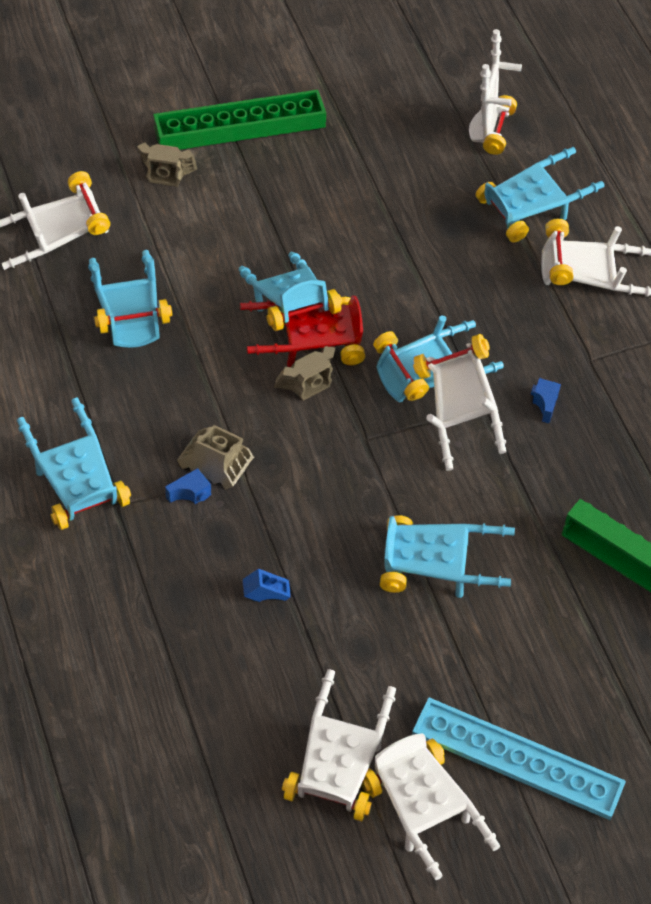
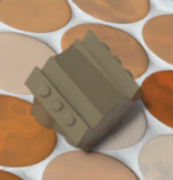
(166, 163)
(308, 374)
(217, 456)

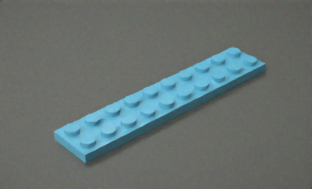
(520, 758)

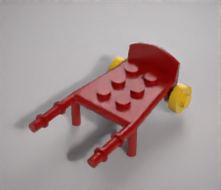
(317, 330)

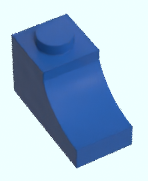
(545, 397)
(189, 487)
(265, 585)

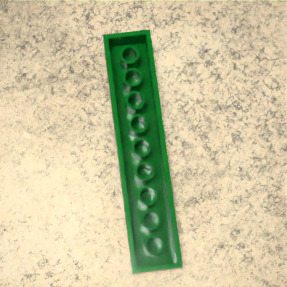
(240, 120)

